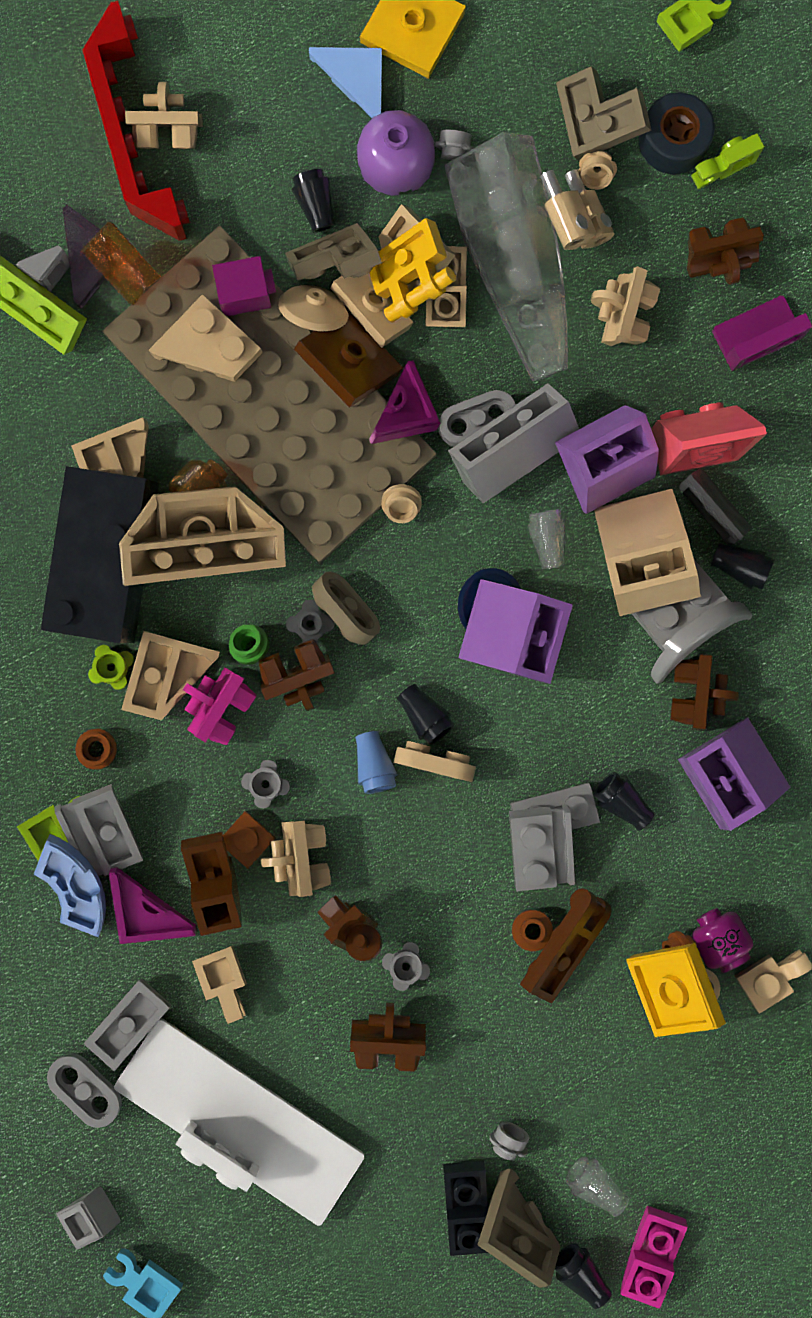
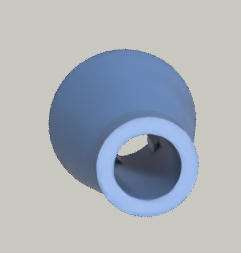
(374, 765)

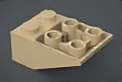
(647, 552)

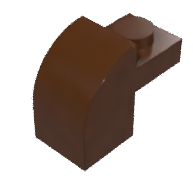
(213, 883)

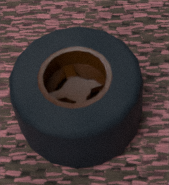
(683, 119)

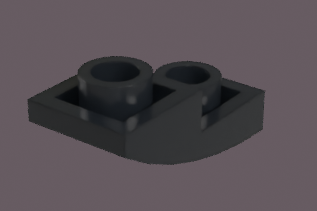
(465, 1205)

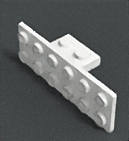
(238, 1124)

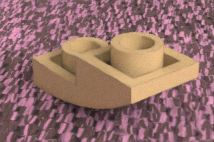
(450, 307)

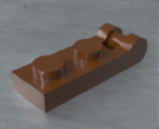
(567, 945)

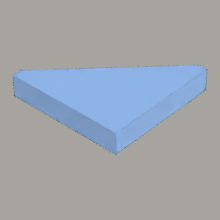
(354, 72)

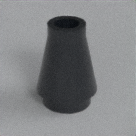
(314, 198)
(744, 565)
(426, 715)
(621, 798)
(580, 1274)

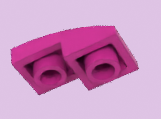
(652, 1257)

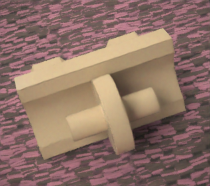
(146, 123)
(620, 305)
(301, 876)

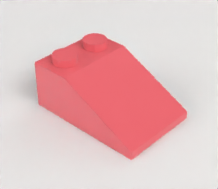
(705, 437)

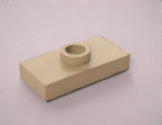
(368, 308)

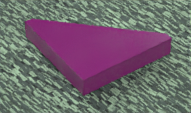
(407, 409)
(142, 914)

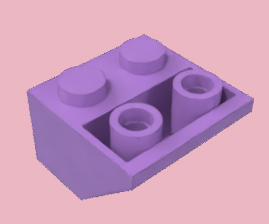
(609, 457)
(515, 631)
(735, 775)

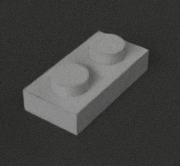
(578, 798)
(127, 1024)

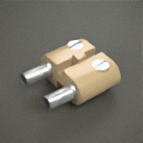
(576, 213)

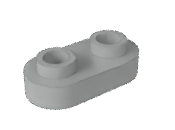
(472, 414)
(81, 1094)

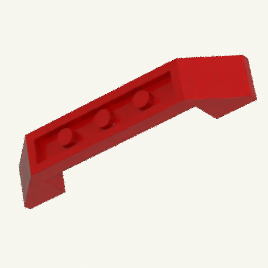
(106, 45)

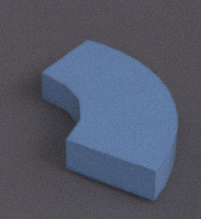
(75, 884)

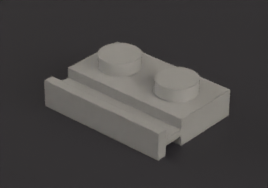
(100, 830)
(542, 847)

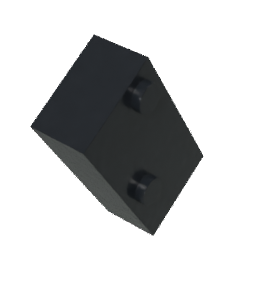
(85, 570)

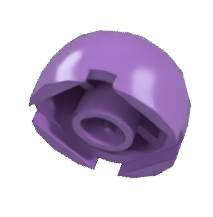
(395, 152)

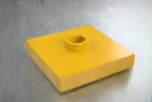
(413, 31)
(675, 990)

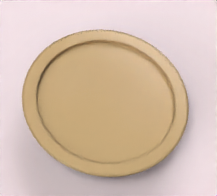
(313, 308)

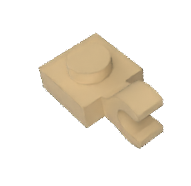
(221, 976)
(768, 983)

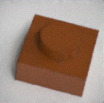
(247, 839)

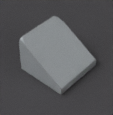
(46, 266)
(89, 1218)

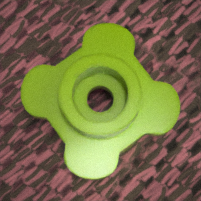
(100, 672)

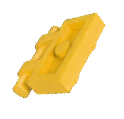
(406, 259)

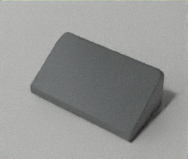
(715, 507)

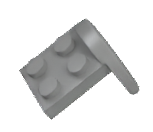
(689, 623)

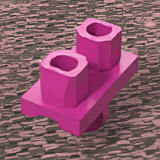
(208, 720)

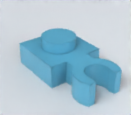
(149, 1288)

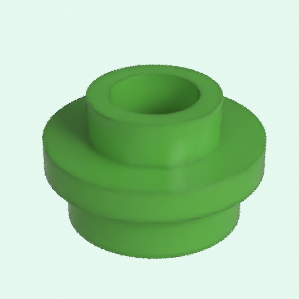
(241, 637)

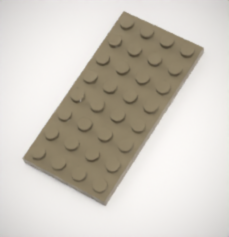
(279, 419)

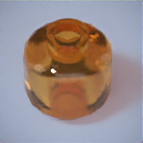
(198, 476)

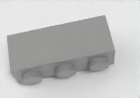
(514, 443)

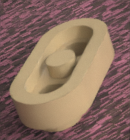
(418, 757)

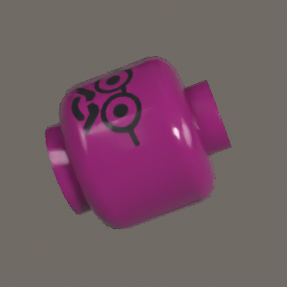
(722, 940)

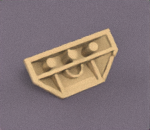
(200, 537)

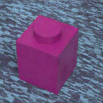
(243, 285)

